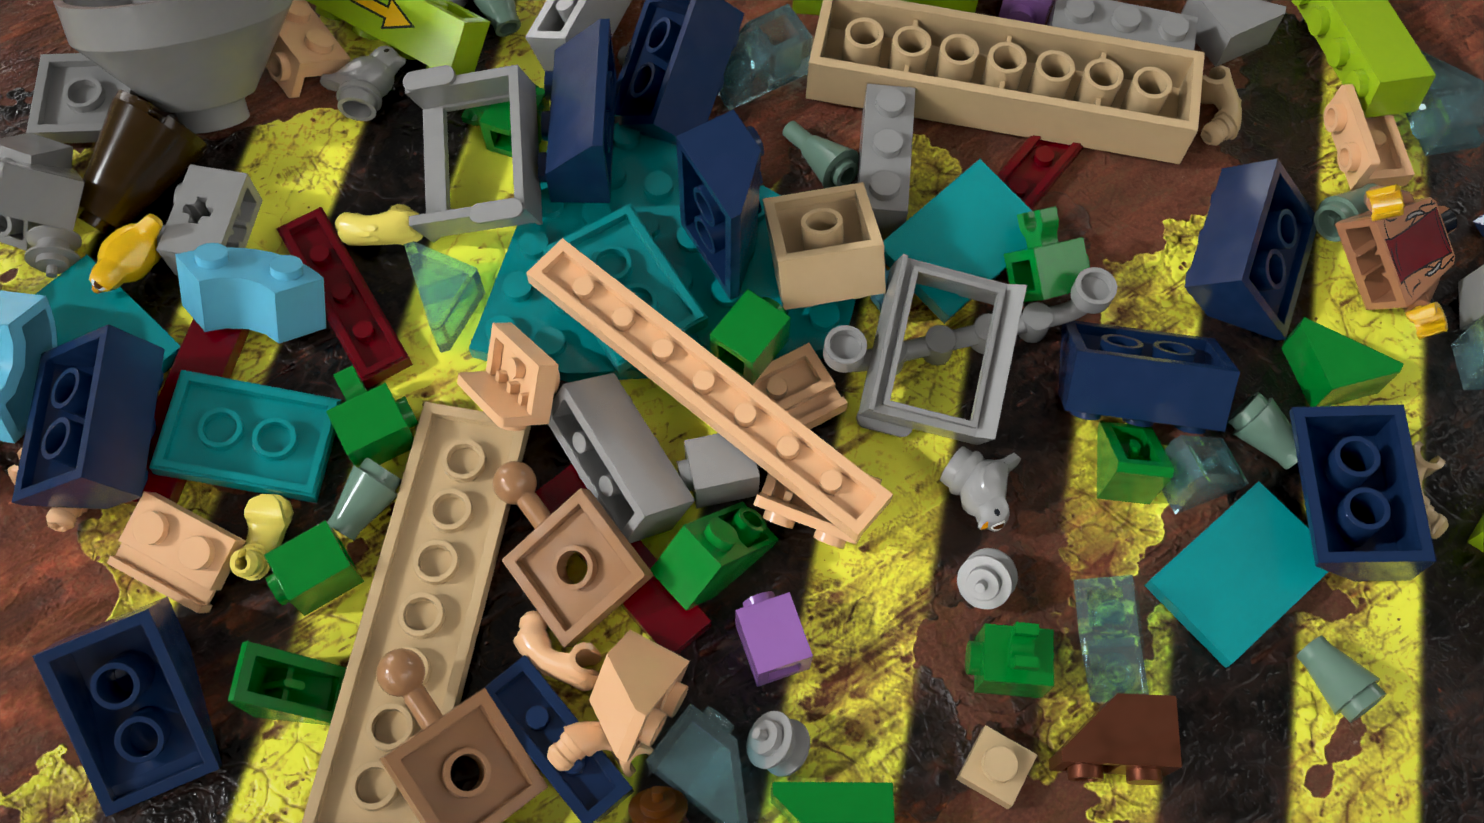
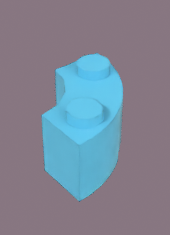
(251, 291)
(25, 334)

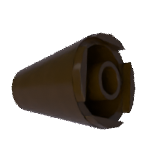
(134, 162)

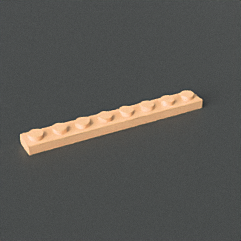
(711, 390)

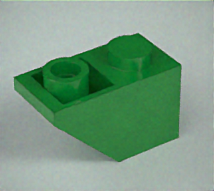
(712, 553)

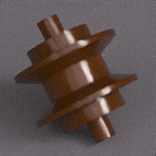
(658, 805)

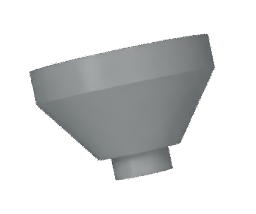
(180, 53)

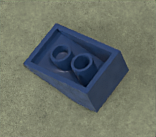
(132, 705)

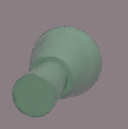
(830, 161)

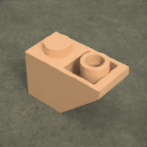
(637, 692)

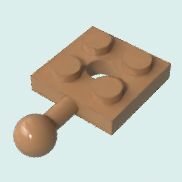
(542, 557)
(470, 729)

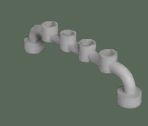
(1091, 293)

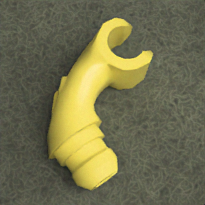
(377, 229)
(267, 522)

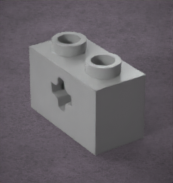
(209, 208)

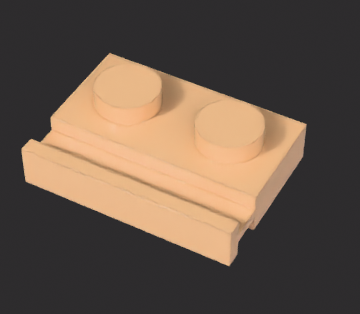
(802, 387)
(175, 552)

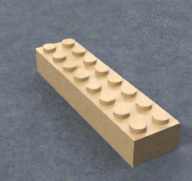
(1011, 76)

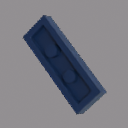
(538, 719)

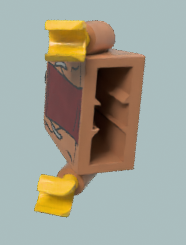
(1400, 254)

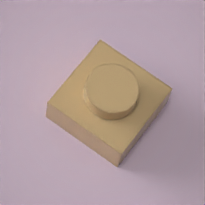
(996, 767)

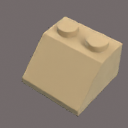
(825, 246)

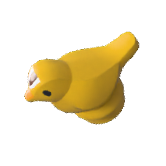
(126, 255)

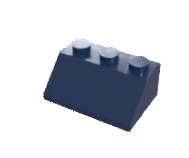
(675, 65)
(580, 118)
(721, 194)
(1253, 249)
(1145, 377)
(90, 422)
(1362, 492)

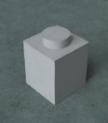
(717, 471)

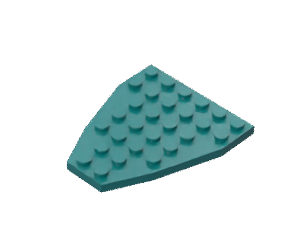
(648, 179)

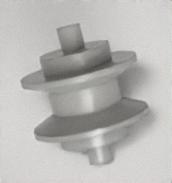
(52, 249)
(987, 578)
(778, 744)

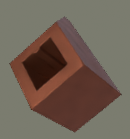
(1125, 737)

